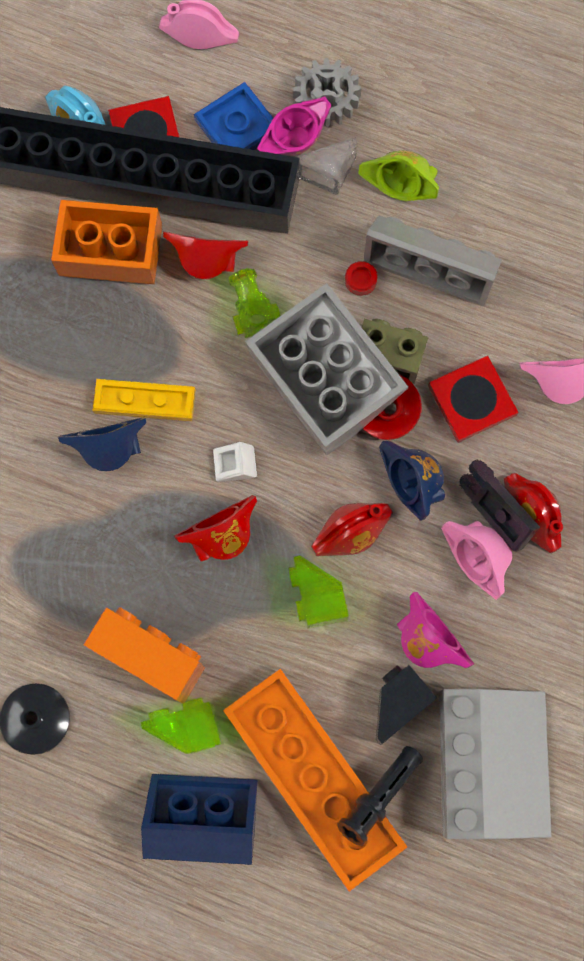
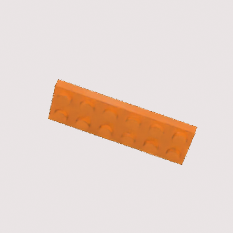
(311, 776)

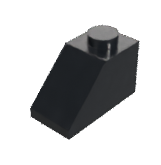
(400, 701)

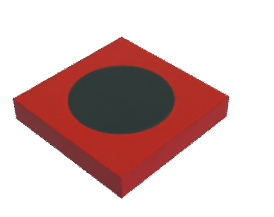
(146, 116)
(473, 399)

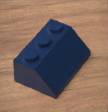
(200, 819)

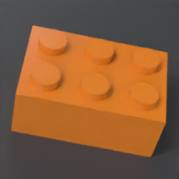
(107, 242)
(146, 653)

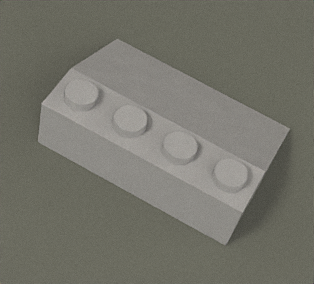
(326, 368)
(494, 764)

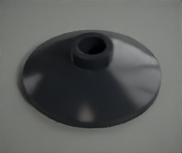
(51, 722)

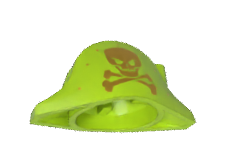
(402, 175)

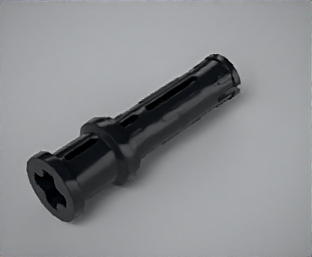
(371, 806)

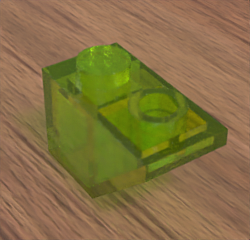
(320, 593)
(187, 729)

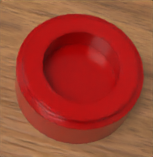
(361, 278)

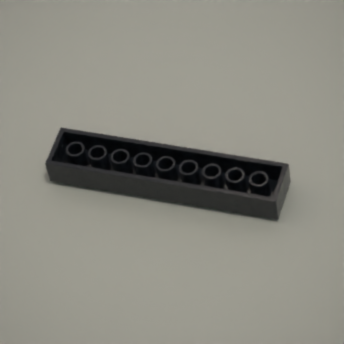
(148, 170)

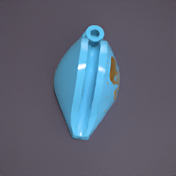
(73, 104)

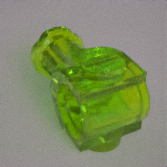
(251, 303)

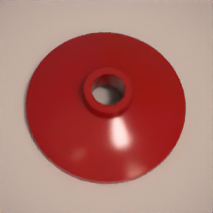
(404, 418)

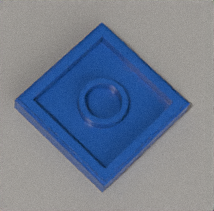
(235, 119)

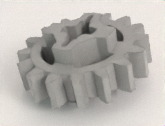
(329, 82)

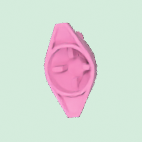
(198, 25)
(559, 379)
(480, 554)

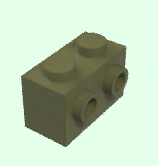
(400, 347)

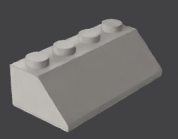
(431, 259)

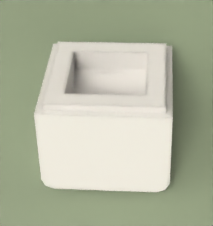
(234, 462)

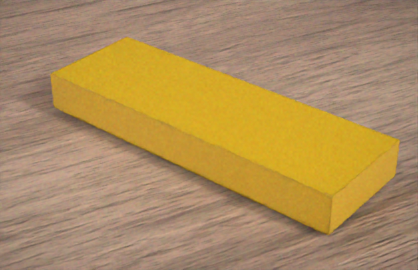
(144, 399)

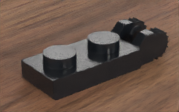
(498, 506)

